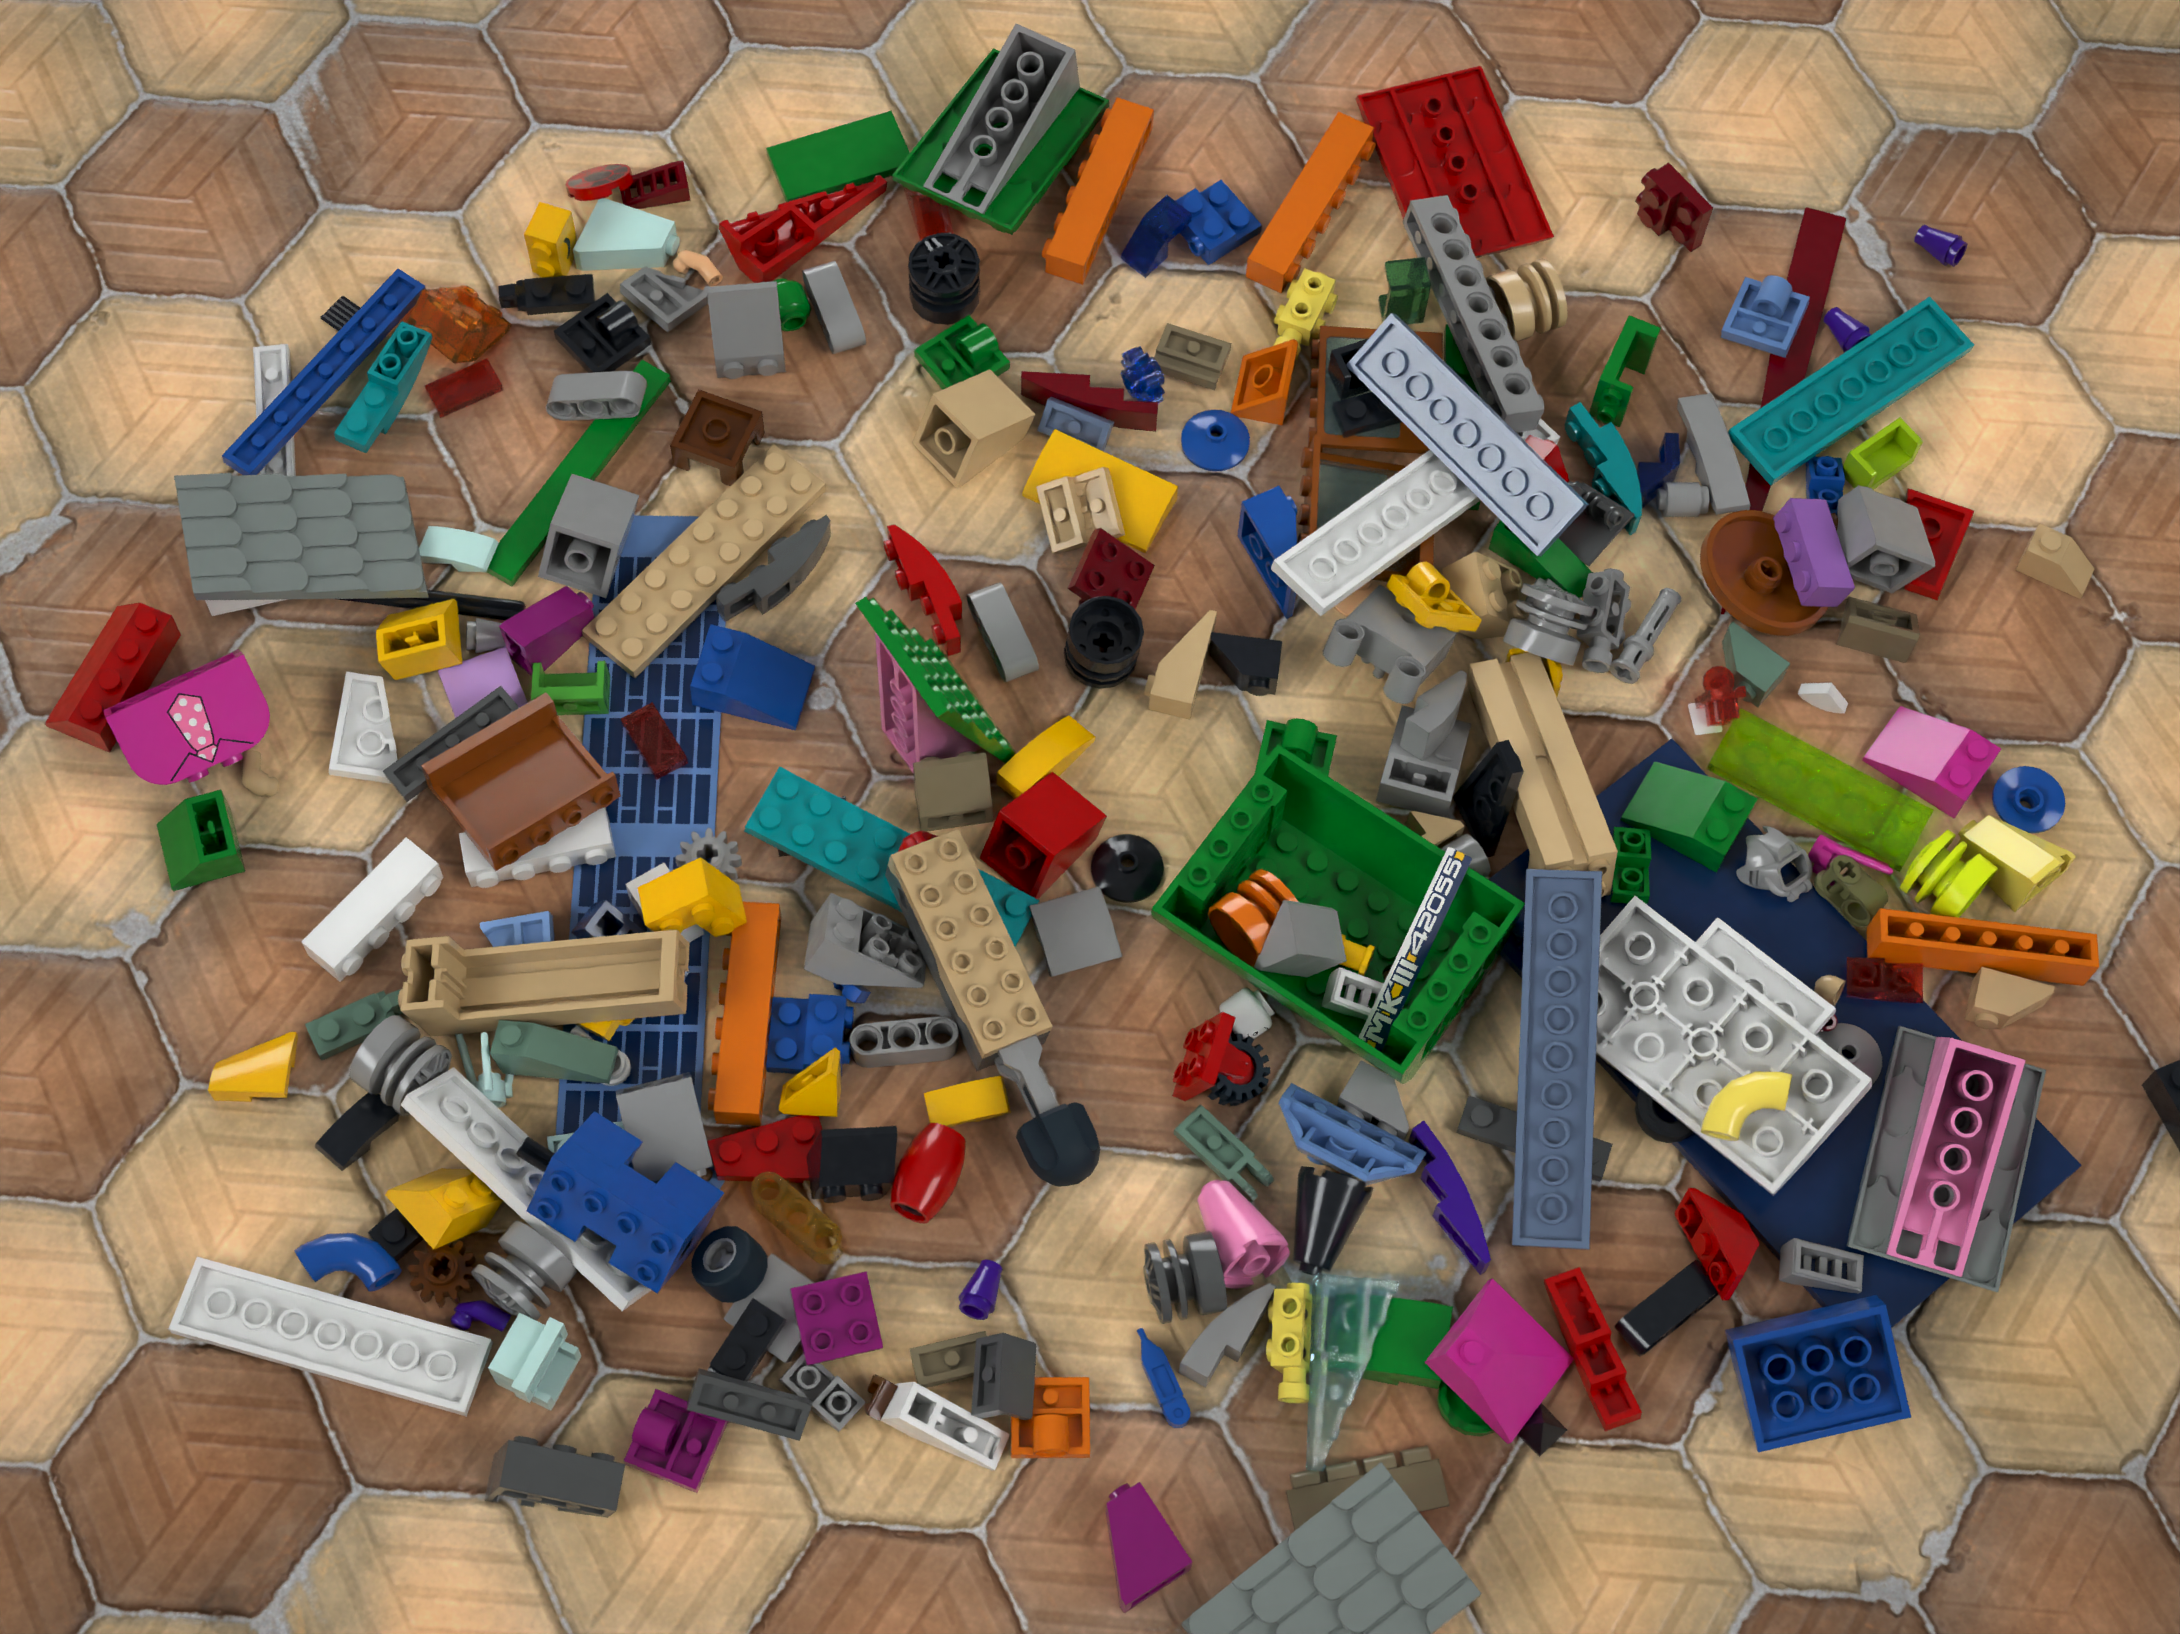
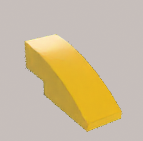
(1047, 753)

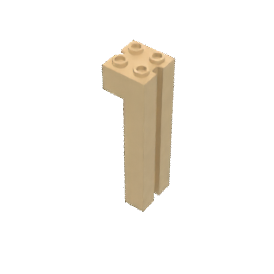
(1554, 794)
(543, 981)

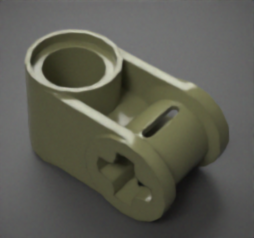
(1853, 893)

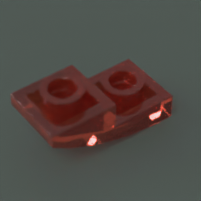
(1885, 981)

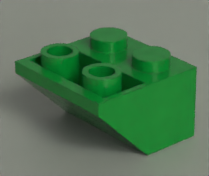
(200, 841)

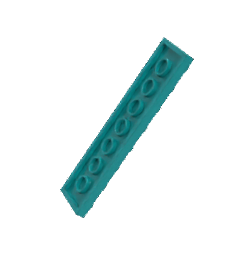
(1849, 390)
(853, 844)

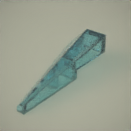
(1343, 1330)

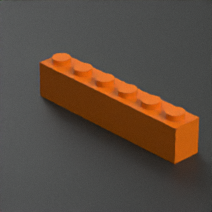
(1098, 190)
(1310, 202)
(1974, 944)
(746, 1017)

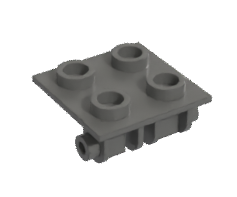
(1595, 525)

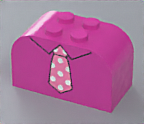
(192, 721)

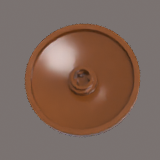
(1751, 577)

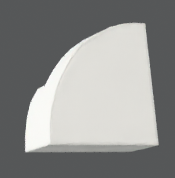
(1823, 696)

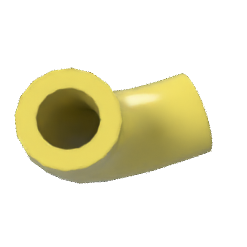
(1741, 1098)

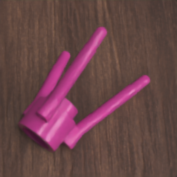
(1826, 850)

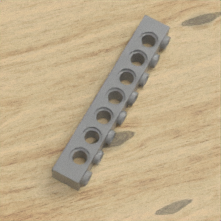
(1473, 313)

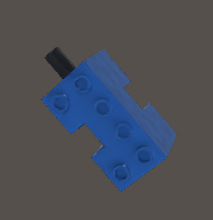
(596, 1189)

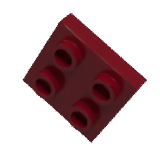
(1110, 570)

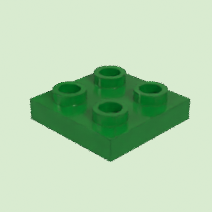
(961, 353)
(1302, 740)

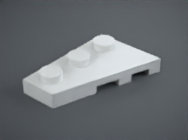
(363, 731)

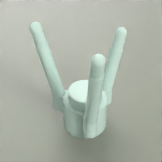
(488, 1083)

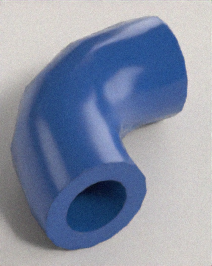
(350, 1254)

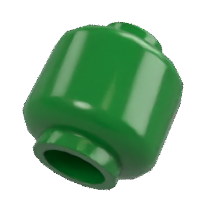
(792, 304)

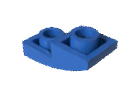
(1825, 480)

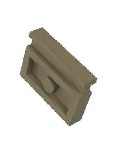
(1192, 356)

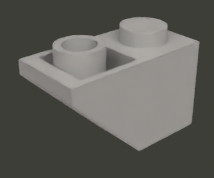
(1375, 1099)

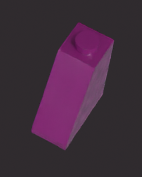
(547, 628)
(1142, 1546)

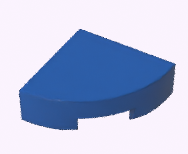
(854, 993)

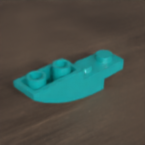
(387, 389)
(1607, 452)

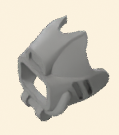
(1764, 862)

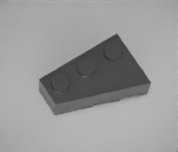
(555, 1477)

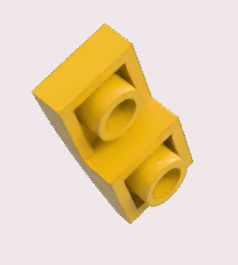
(968, 1102)

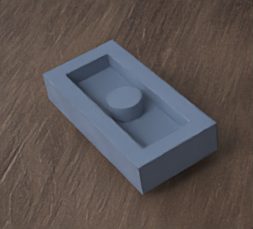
(1076, 423)

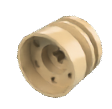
(1530, 298)

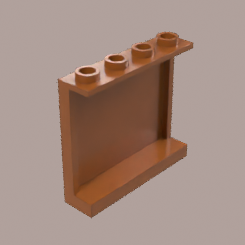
(519, 782)

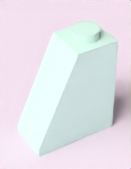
(624, 239)

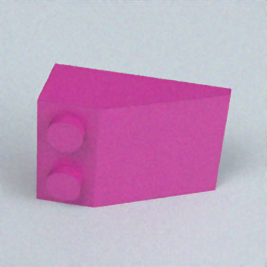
(1932, 758)

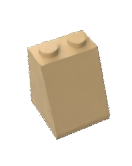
(971, 426)

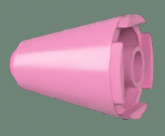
(1241, 1234)

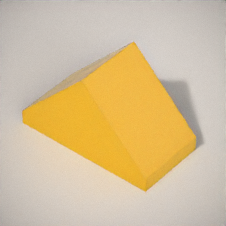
(814, 1089)

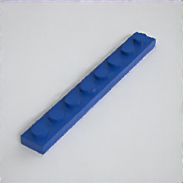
(323, 374)

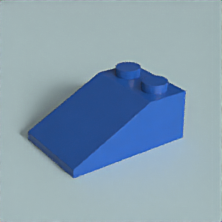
(1266, 533)
(750, 679)

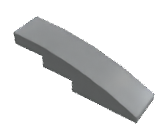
(1713, 453)

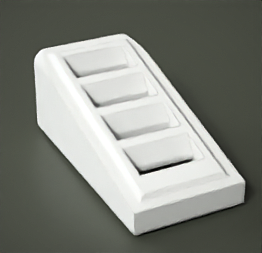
(1352, 981)

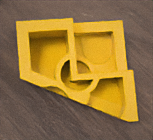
(256, 1071)

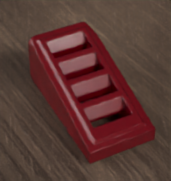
(668, 195)

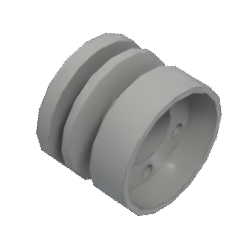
(1548, 623)
(397, 1061)
(527, 1268)

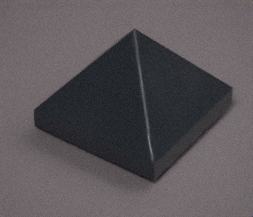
(1541, 1430)

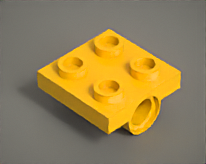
(1432, 600)

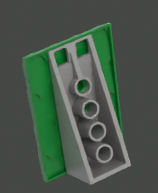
(1005, 132)

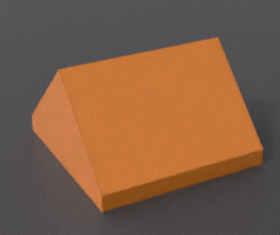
(1265, 383)

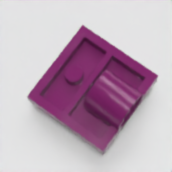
(836, 1318)
(674, 1441)

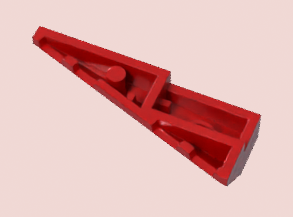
(777, 239)

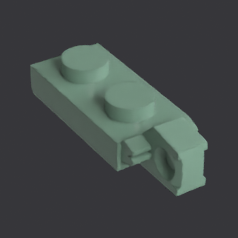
(351, 1023)

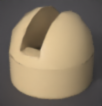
(1829, 988)

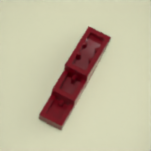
(1098, 400)

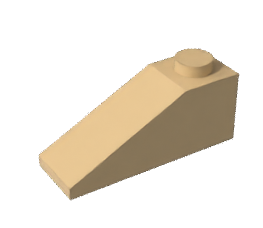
(1180, 671)

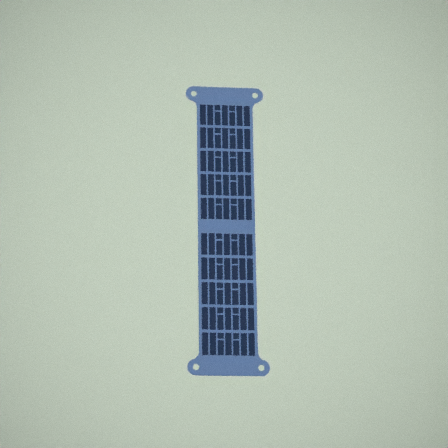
(648, 828)

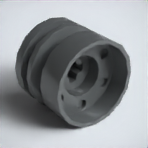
(1185, 1277)

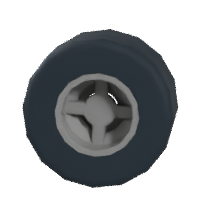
(729, 1264)

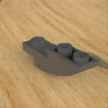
(788, 566)

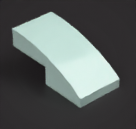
(458, 547)

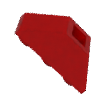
(1718, 1239)

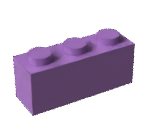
(1813, 552)

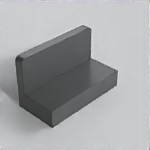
(1003, 1377)

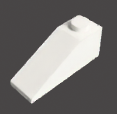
(944, 1425)

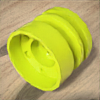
(1947, 876)

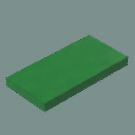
(838, 157)

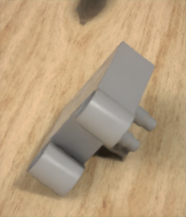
(1390, 640)

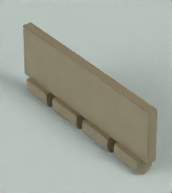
(1417, 1477)

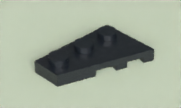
(1489, 795)

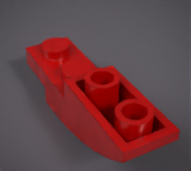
(929, 582)

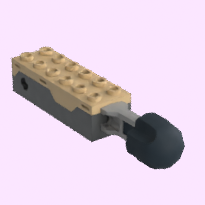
(989, 994)

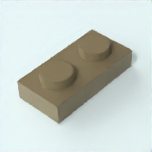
(945, 1360)

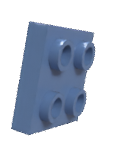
(1765, 315)

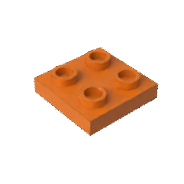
(1058, 1422)

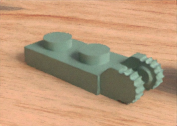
(1221, 1151)

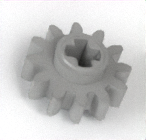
(722, 854)

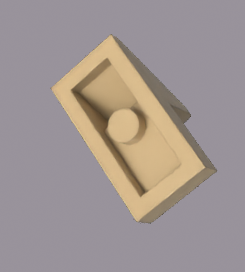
(1434, 828)

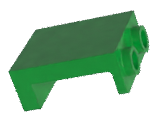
(1631, 351)

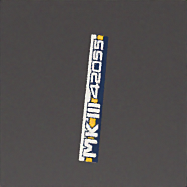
(1415, 948)

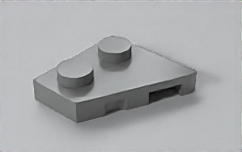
(663, 297)

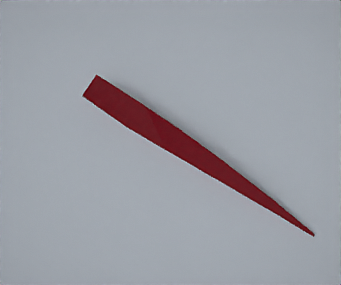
(1811, 276)

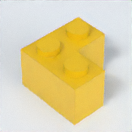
(693, 896)

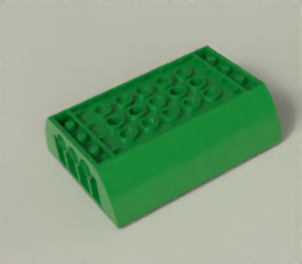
(1375, 875)

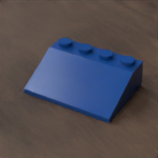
(1818, 1373)

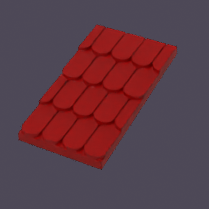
(1454, 142)

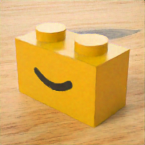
(550, 241)

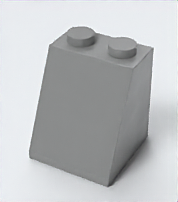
(588, 535)
(1882, 539)
(668, 1123)

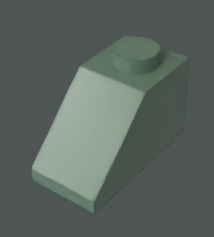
(1752, 664)

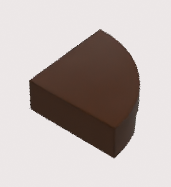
(882, 1393)

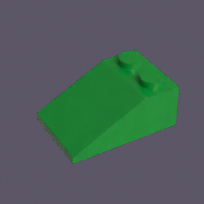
(1690, 812)

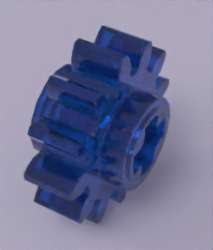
(1142, 376)

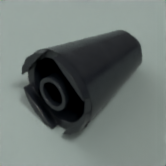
(1325, 1217)

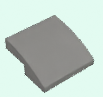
(1075, 931)
(776, 1295)

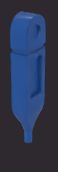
(1163, 1383)

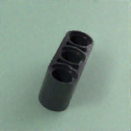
(1667, 1308)

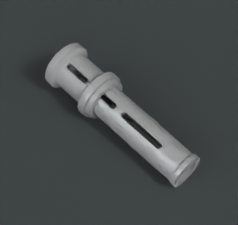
(1639, 647)

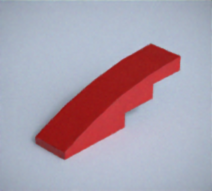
(1592, 1349)

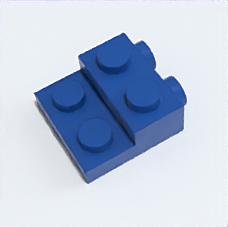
(1217, 222)
(806, 1031)

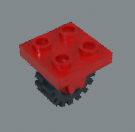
(1220, 1063)

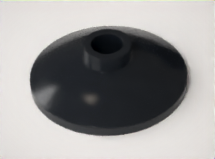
(1122, 882)

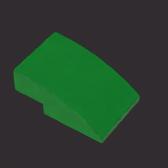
(1407, 1341)

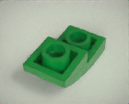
(1631, 865)

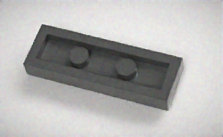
(749, 1404)

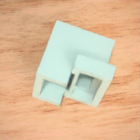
(535, 1360)

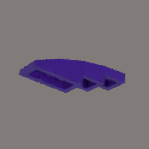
(1456, 1210)

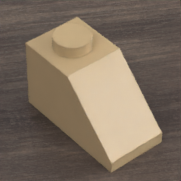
(2056, 561)
(2003, 998)

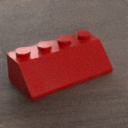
(115, 669)

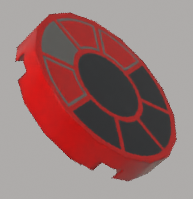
(598, 182)

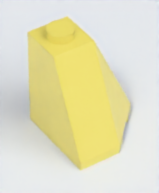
(2022, 859)

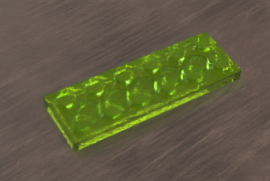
(1820, 789)

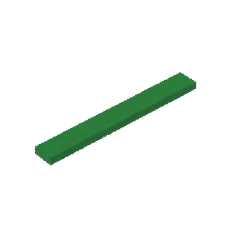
(586, 460)

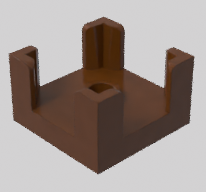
(717, 435)

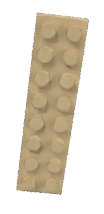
(703, 560)

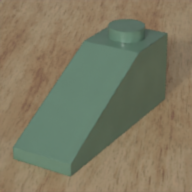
(551, 1053)

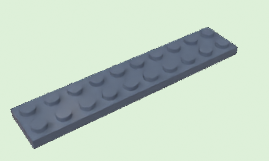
(1557, 1059)

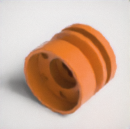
(1246, 917)

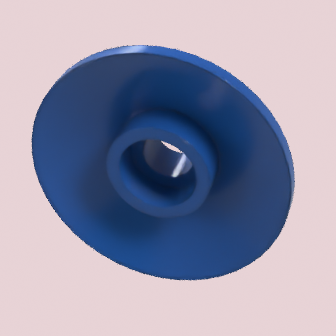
(1215, 452)
(2036, 789)

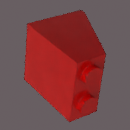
(1041, 835)

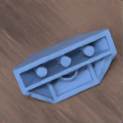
(1344, 1140)

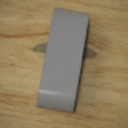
(834, 307)
(596, 395)
(1002, 632)
(888, 1032)

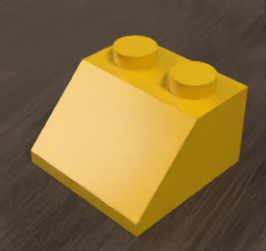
(445, 1204)

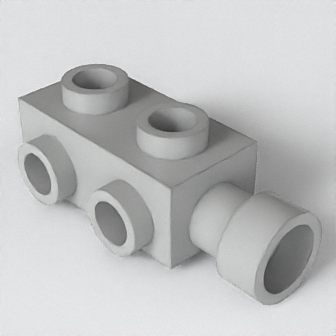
(1604, 593)

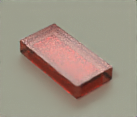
(463, 388)
(654, 740)

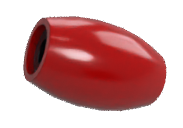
(928, 1173)

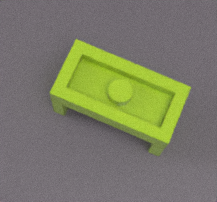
(1882, 455)

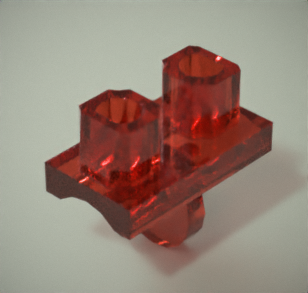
(1720, 699)

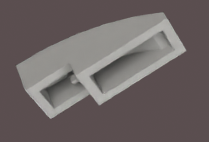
(1433, 717)
(1226, 1335)

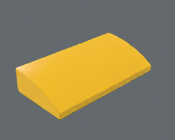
(1141, 496)

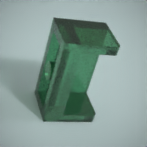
(1407, 291)

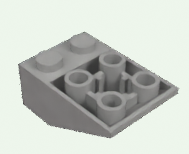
(1424, 784)
(862, 947)

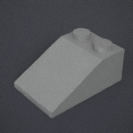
(746, 329)

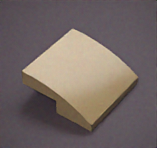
(1078, 507)

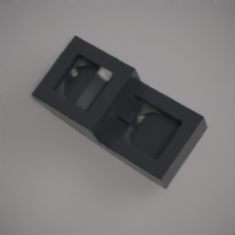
(355, 1129)

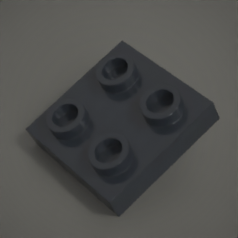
(603, 335)

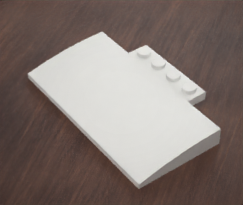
(1708, 1011)

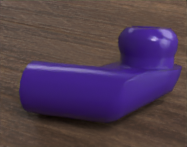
(479, 1311)

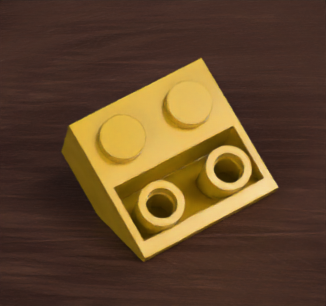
(420, 640)

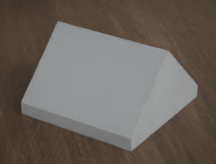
(1302, 941)

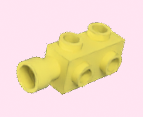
(1310, 296)
(1289, 1338)

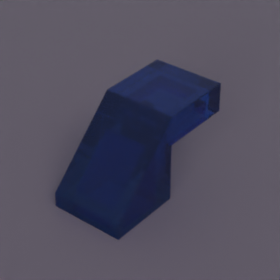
(1151, 238)
(1654, 474)

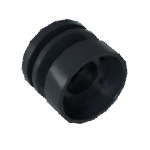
(944, 278)
(1109, 625)

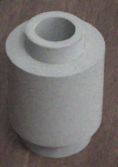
(1683, 499)

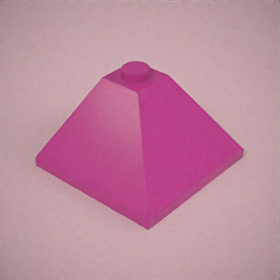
(1499, 1360)

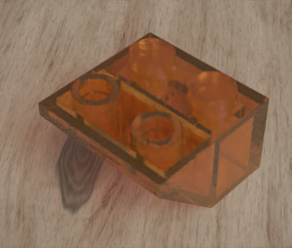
(459, 322)

